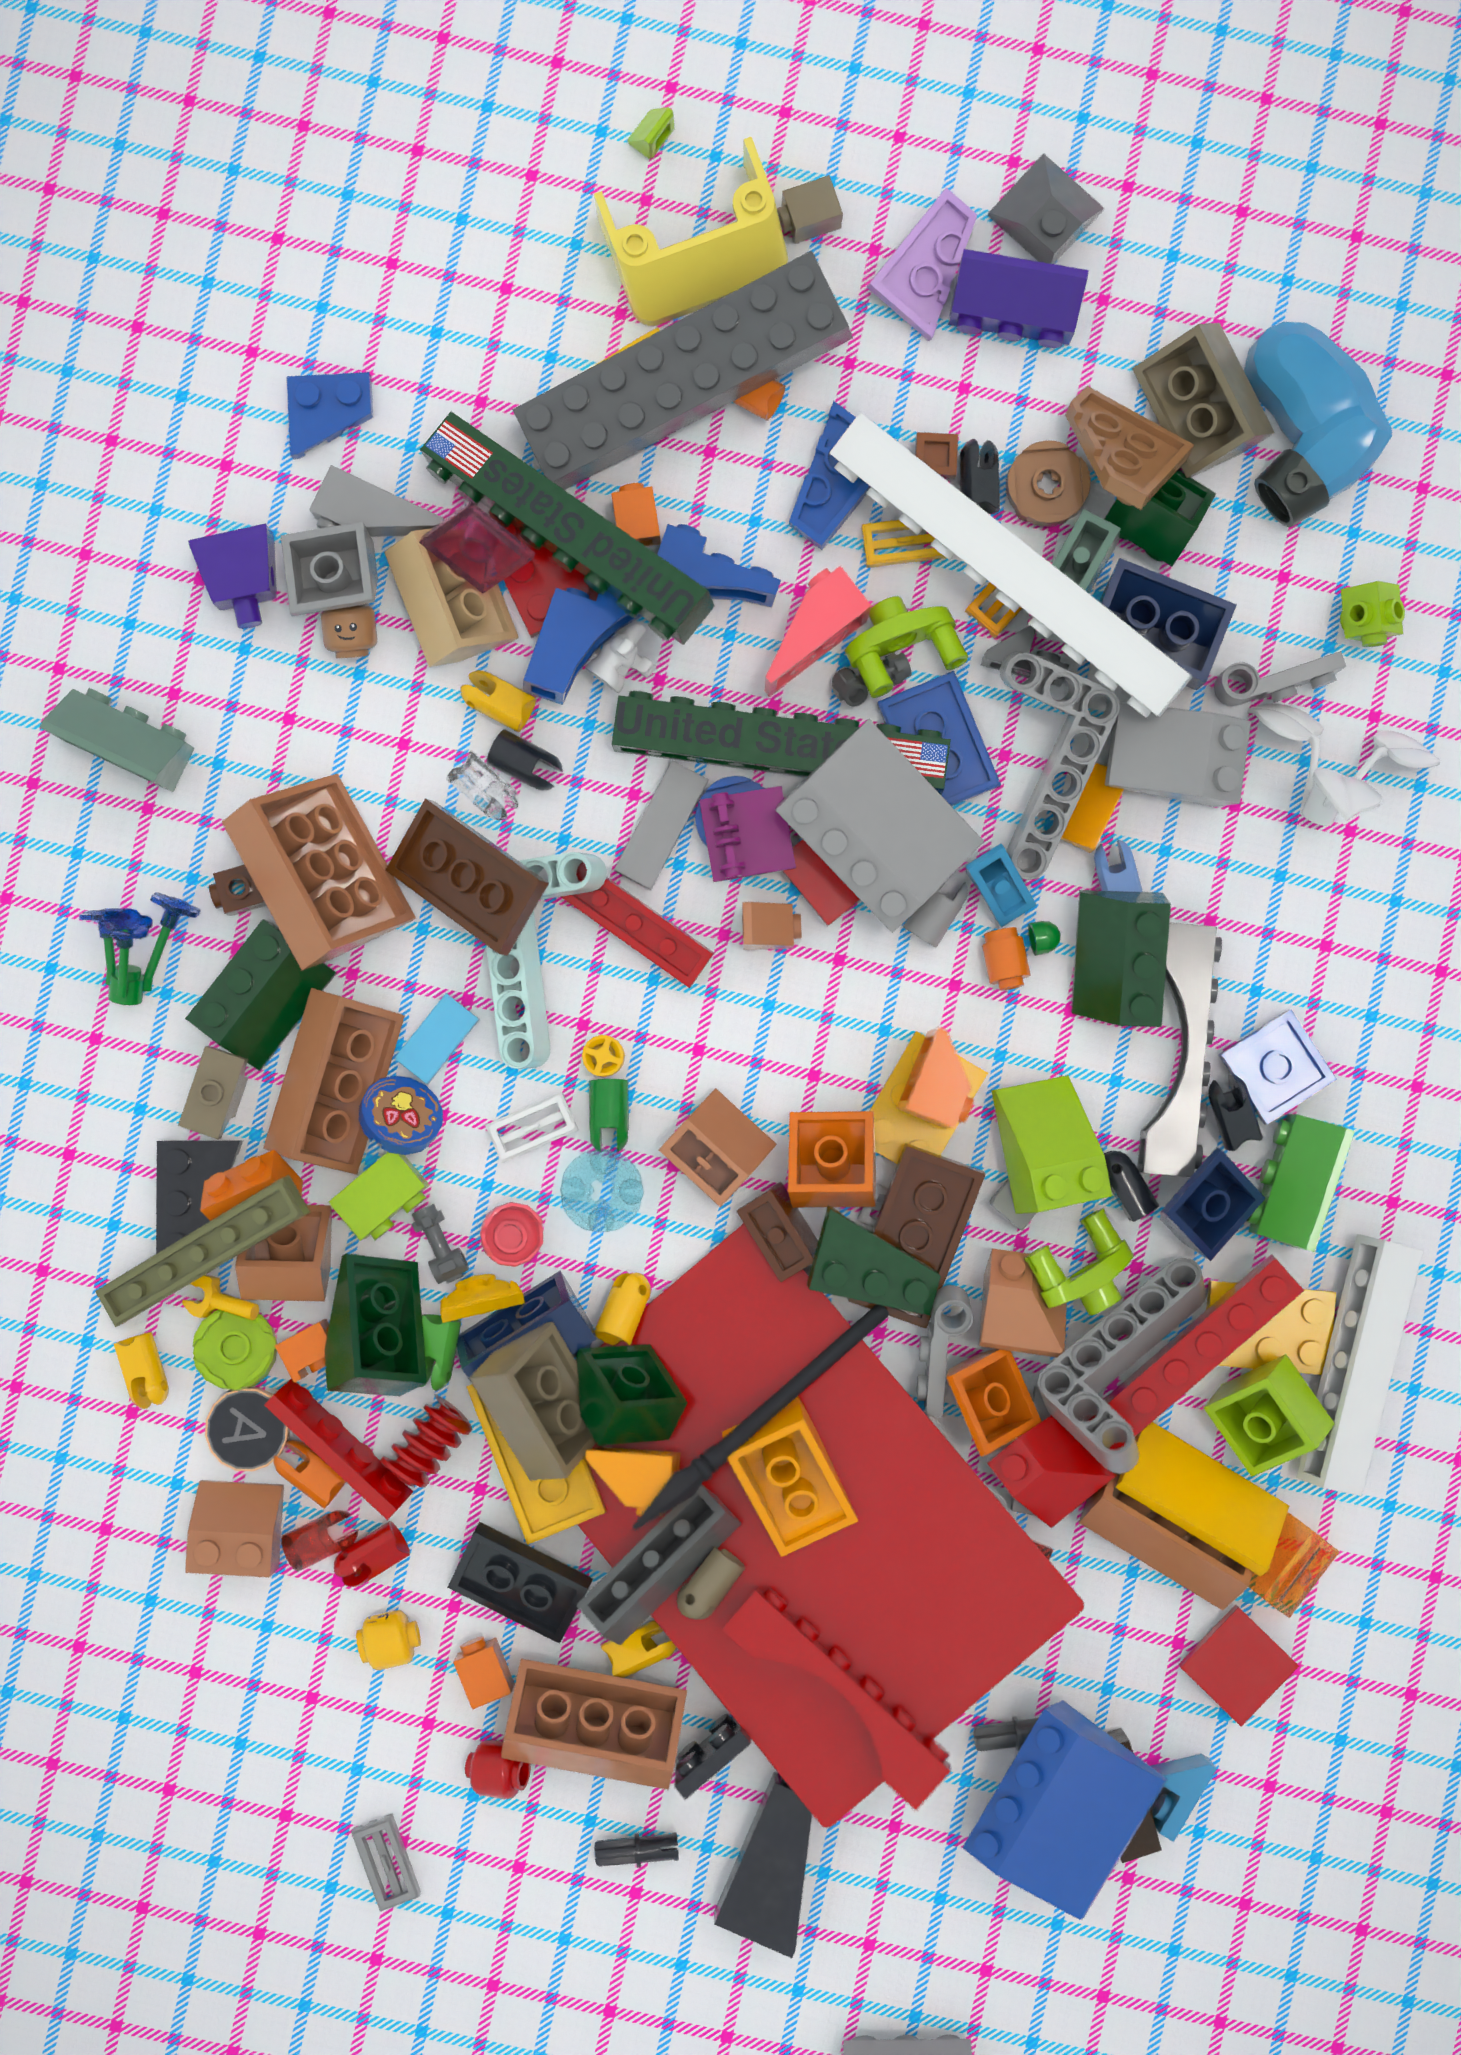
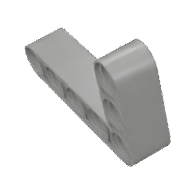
(1061, 757)
(1115, 1358)

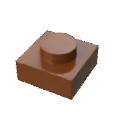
(938, 452)

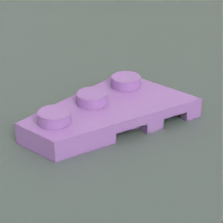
(923, 266)

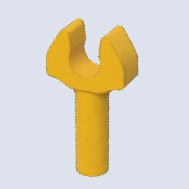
(215, 1299)

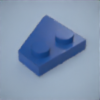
(325, 407)

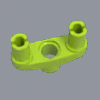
(897, 629)
(1094, 1281)

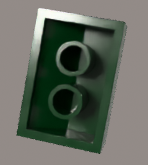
(1121, 957)
(258, 997)

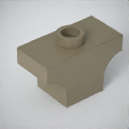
(214, 1092)

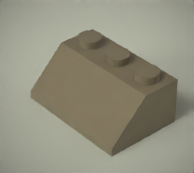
(1204, 397)
(535, 1402)

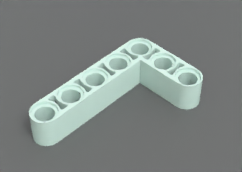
(528, 982)

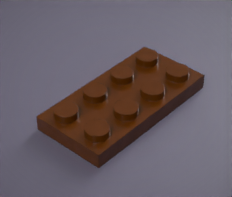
(467, 877)
(926, 1213)

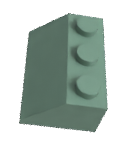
(120, 737)

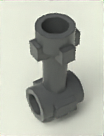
(851, 687)
(448, 1264)

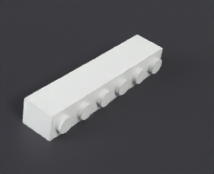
(1361, 1361)

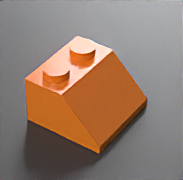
(832, 1159)
(992, 1399)

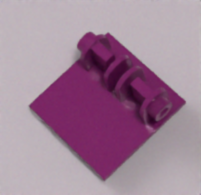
(746, 834)

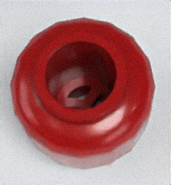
(495, 1775)

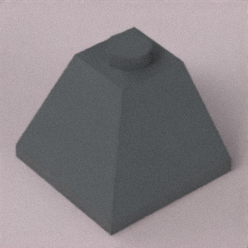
(1045, 211)

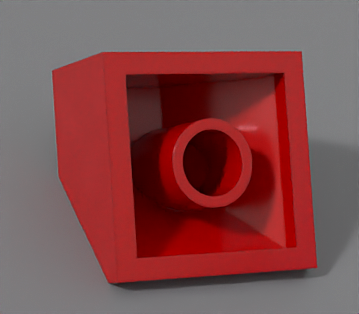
(1049, 1471)

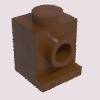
(223, 896)

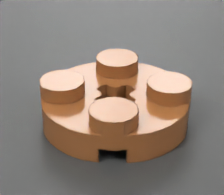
(1064, 466)

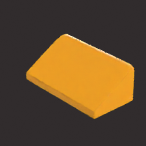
(1092, 811)

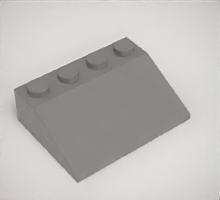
(879, 825)

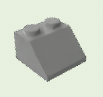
(329, 568)

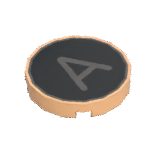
(244, 1431)

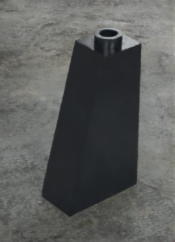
(769, 1873)

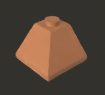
(1014, 1310)

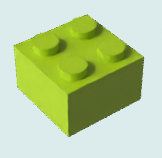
(1269, 1415)

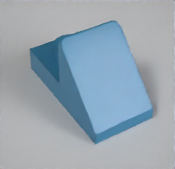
(1000, 885)
(1186, 1783)

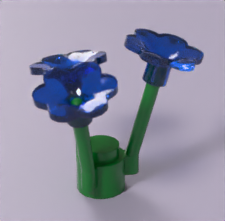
(123, 925)

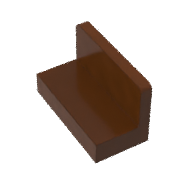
(779, 1231)

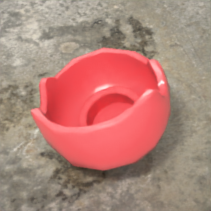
(511, 1234)

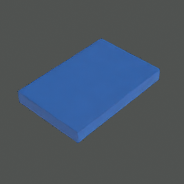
(943, 708)

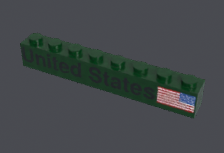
(568, 529)
(755, 739)

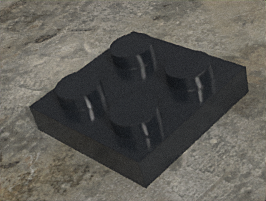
(704, 1760)

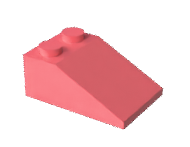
(825, 618)

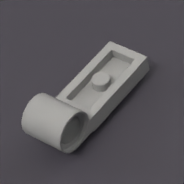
(1278, 685)
(935, 1346)

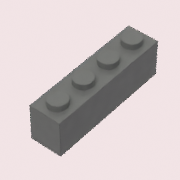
(658, 1565)

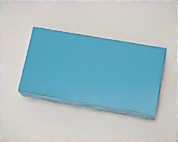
(436, 1038)

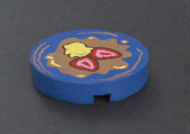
(400, 1115)

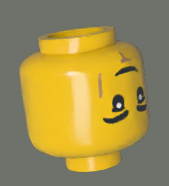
(388, 1640)

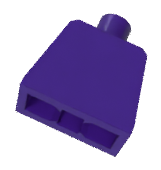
(238, 570)

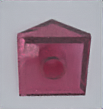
(477, 547)

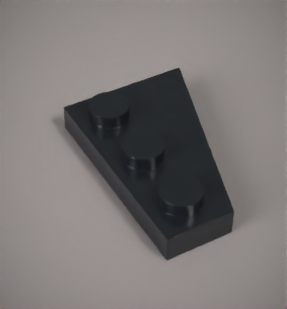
(180, 1183)

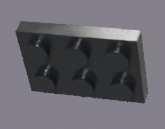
(519, 1582)

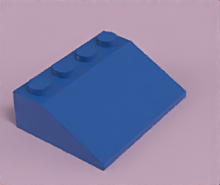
(1064, 1811)

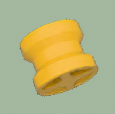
(597, 1053)

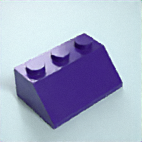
(1017, 298)

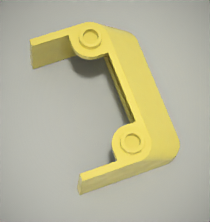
(702, 268)

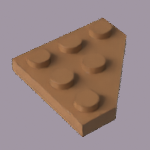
(1125, 448)

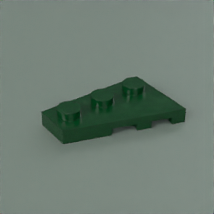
(866, 1268)

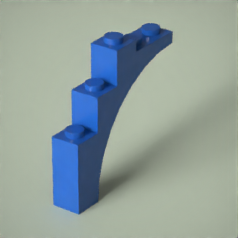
(580, 625)

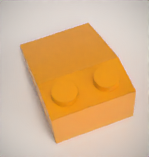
(792, 1480)

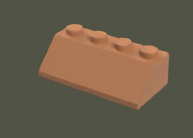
(334, 1061)
(1164, 1546)

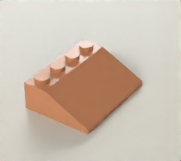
(317, 869)

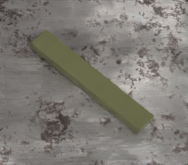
(203, 1250)

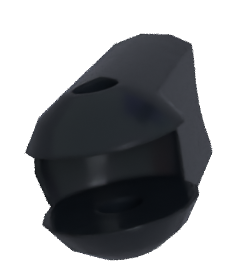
(980, 482)
(518, 758)
(1234, 1113)
(1129, 1186)

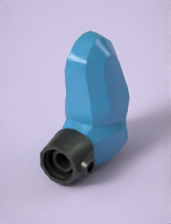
(1323, 409)

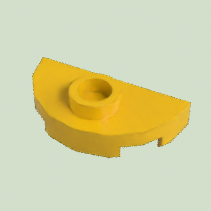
(478, 1296)

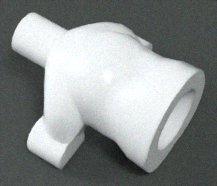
(620, 655)

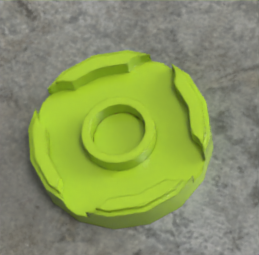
(234, 1350)

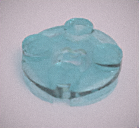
(578, 1188)

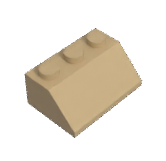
(444, 608)

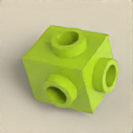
(1372, 613)

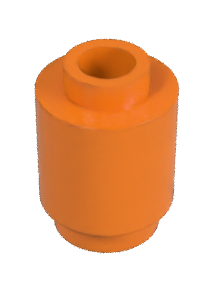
(1005, 958)

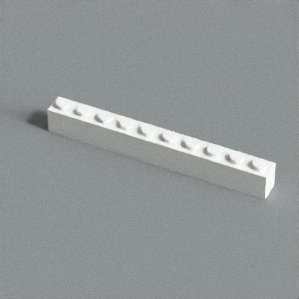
(1010, 565)

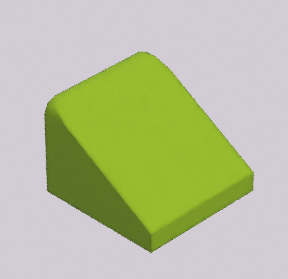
(652, 131)

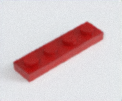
(642, 929)
(338, 1448)

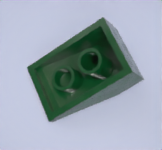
(376, 1328)

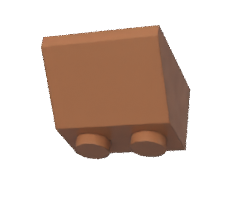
(291, 1262)
(235, 1529)

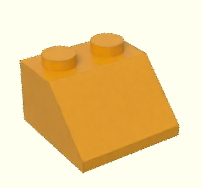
(634, 1473)

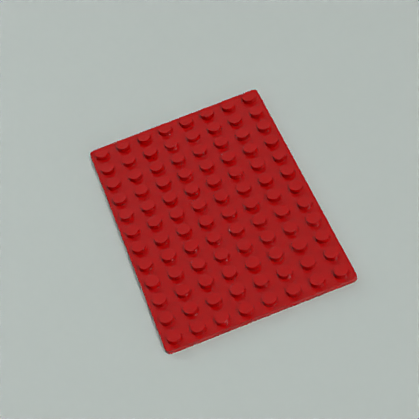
(921, 1594)

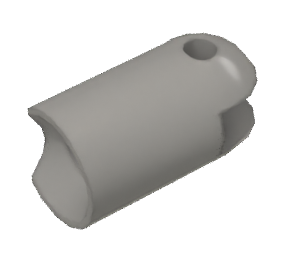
(936, 916)

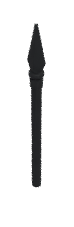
(686, 1481)

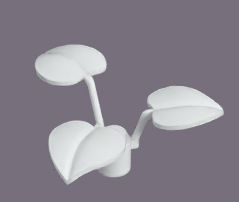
(1329, 789)

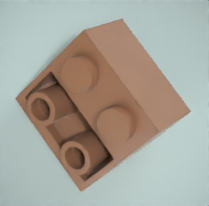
(717, 1147)

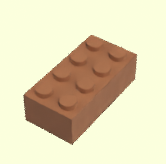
(594, 1724)

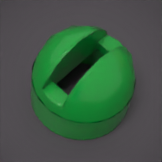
(1043, 937)

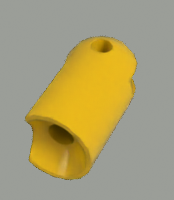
(505, 701)
(623, 1309)
(142, 1370)
(637, 1651)

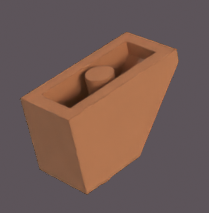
(769, 926)

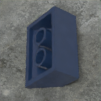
(1171, 616)
(544, 1303)

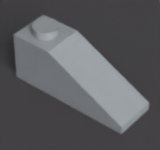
(350, 500)

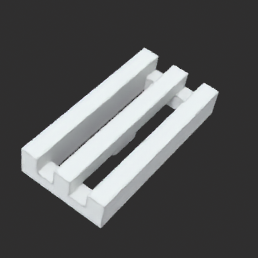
(564, 1113)

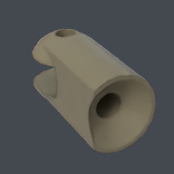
(709, 1584)

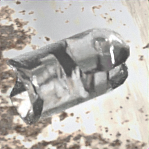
(482, 785)

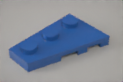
(826, 494)

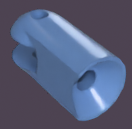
(1118, 876)

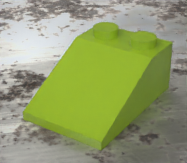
(1049, 1146)

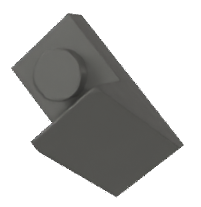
(1020, 642)

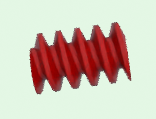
(428, 1444)

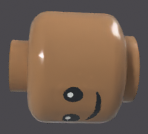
(349, 631)

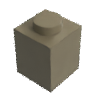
(810, 210)

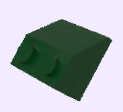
(1166, 520)
(627, 1395)

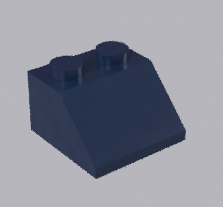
(1211, 1205)

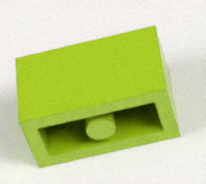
(379, 1195)

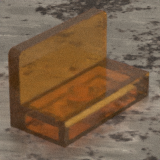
(1295, 1566)

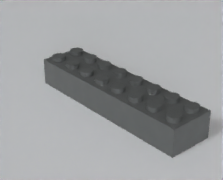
(684, 372)

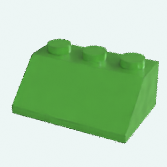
(1300, 1181)

